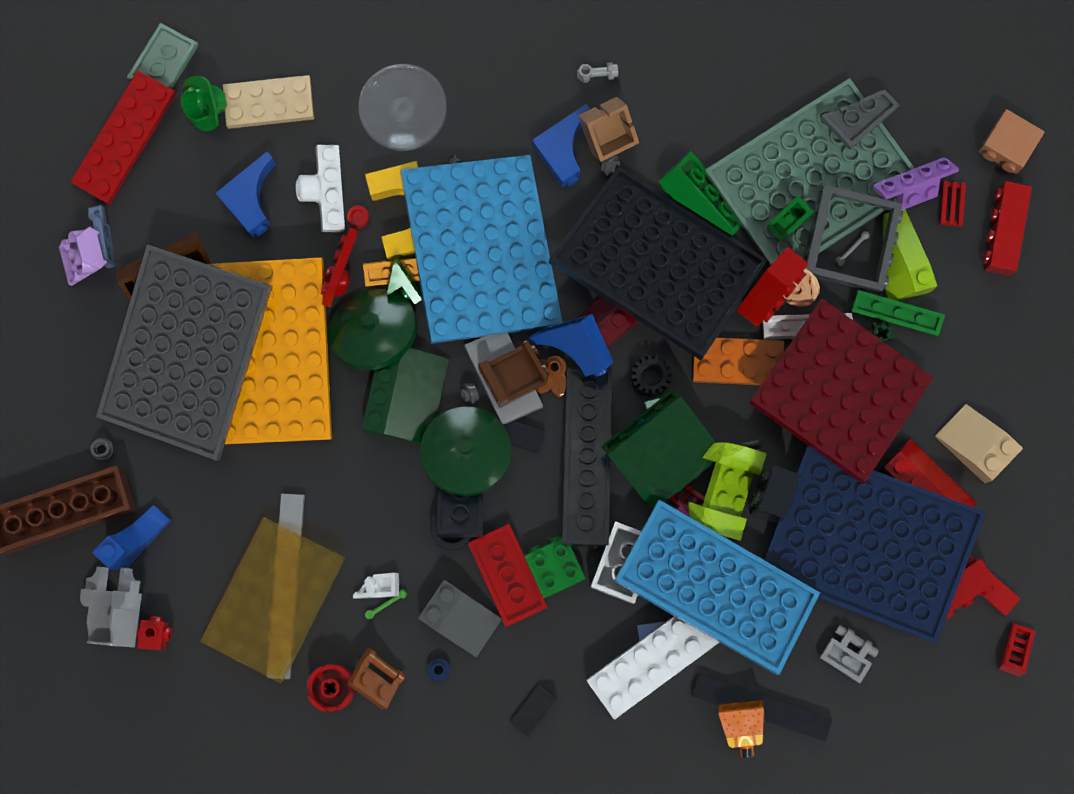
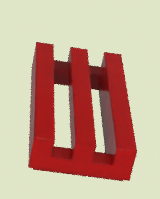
(961, 201)

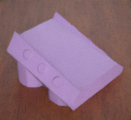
(81, 254)

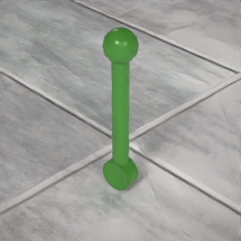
(371, 613)

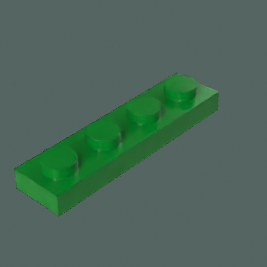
(898, 312)

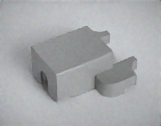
(112, 614)

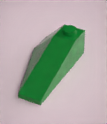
(691, 187)

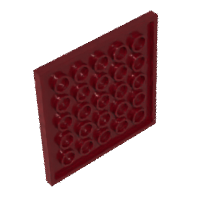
(841, 391)

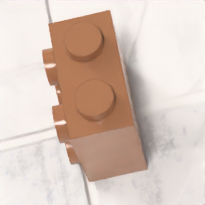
(1011, 142)

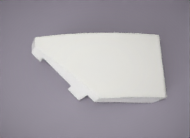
(379, 586)

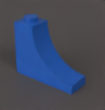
(556, 148)
(244, 194)
(580, 340)
(124, 547)

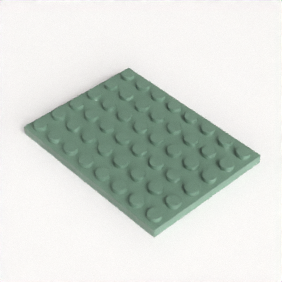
(798, 160)

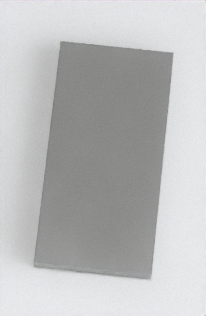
(488, 349)

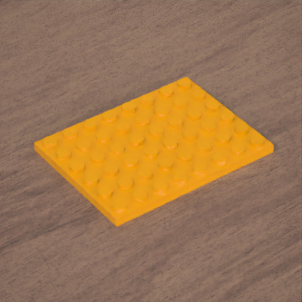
(288, 371)

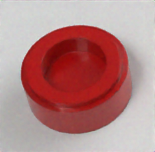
(358, 216)

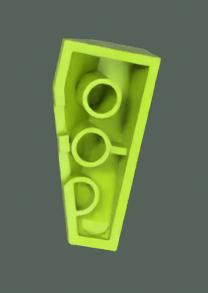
(910, 270)

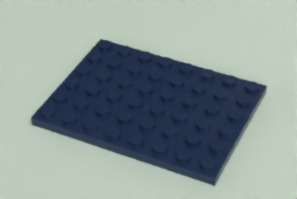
(876, 545)

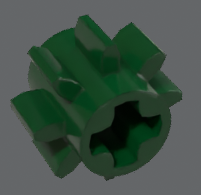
(882, 328)

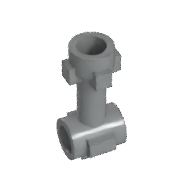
(586, 72)

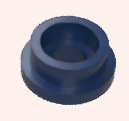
(446, 669)

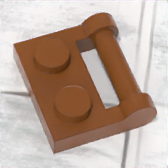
(372, 685)

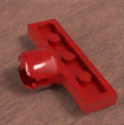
(337, 277)

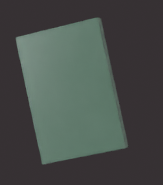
(165, 56)

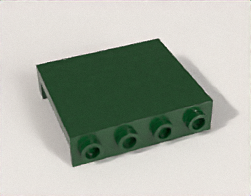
(661, 449)

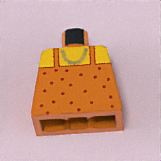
(743, 725)

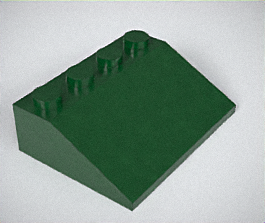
(406, 396)

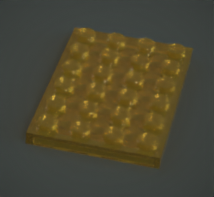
(272, 600)

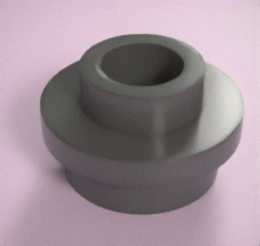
(610, 165)
(469, 393)
(95, 446)

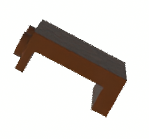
(514, 374)

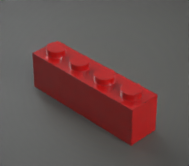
(1007, 228)

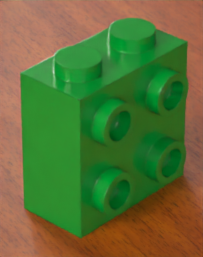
(554, 567)

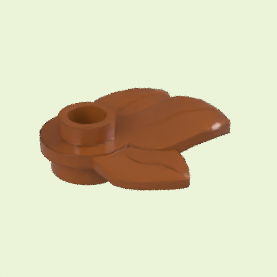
(557, 379)

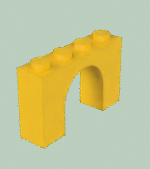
(387, 184)

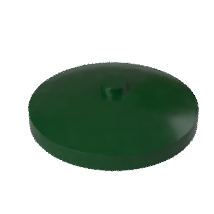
(372, 329)
(465, 451)

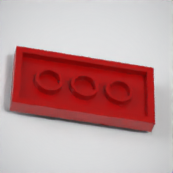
(507, 575)

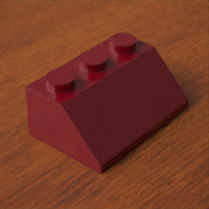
(610, 320)

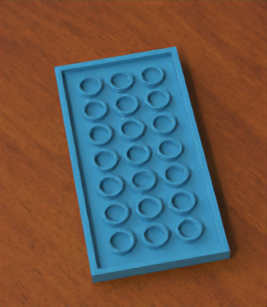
(717, 587)

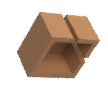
(606, 130)

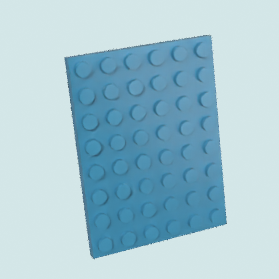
(480, 248)

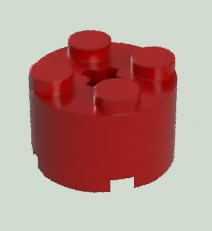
(318, 688)

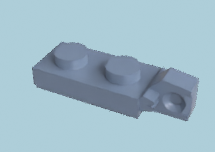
(98, 216)

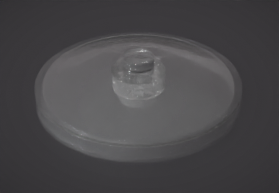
(402, 107)

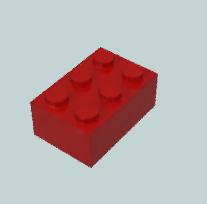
(773, 286)

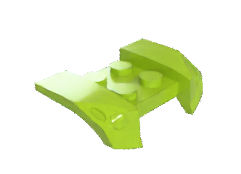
(728, 488)

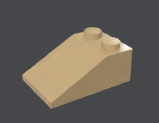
(978, 443)

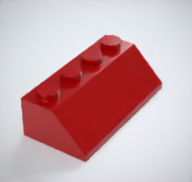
(917, 468)

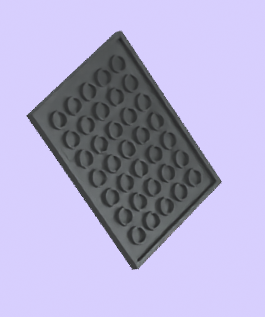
(183, 351)

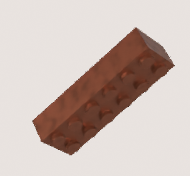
(64, 509)

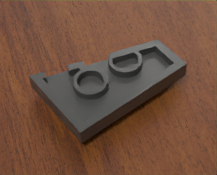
(857, 120)

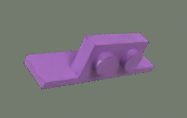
(917, 184)

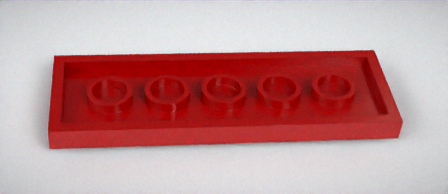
(123, 137)

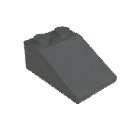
(460, 618)

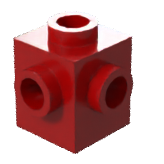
(154, 641)

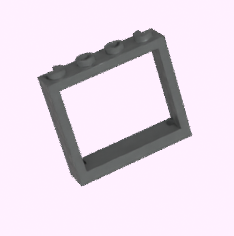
(817, 229)

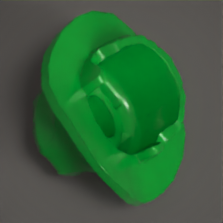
(202, 102)

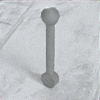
(840, 260)

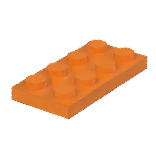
(737, 361)

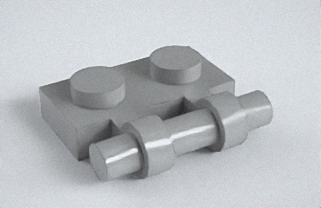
(846, 660)

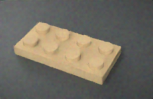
(268, 101)

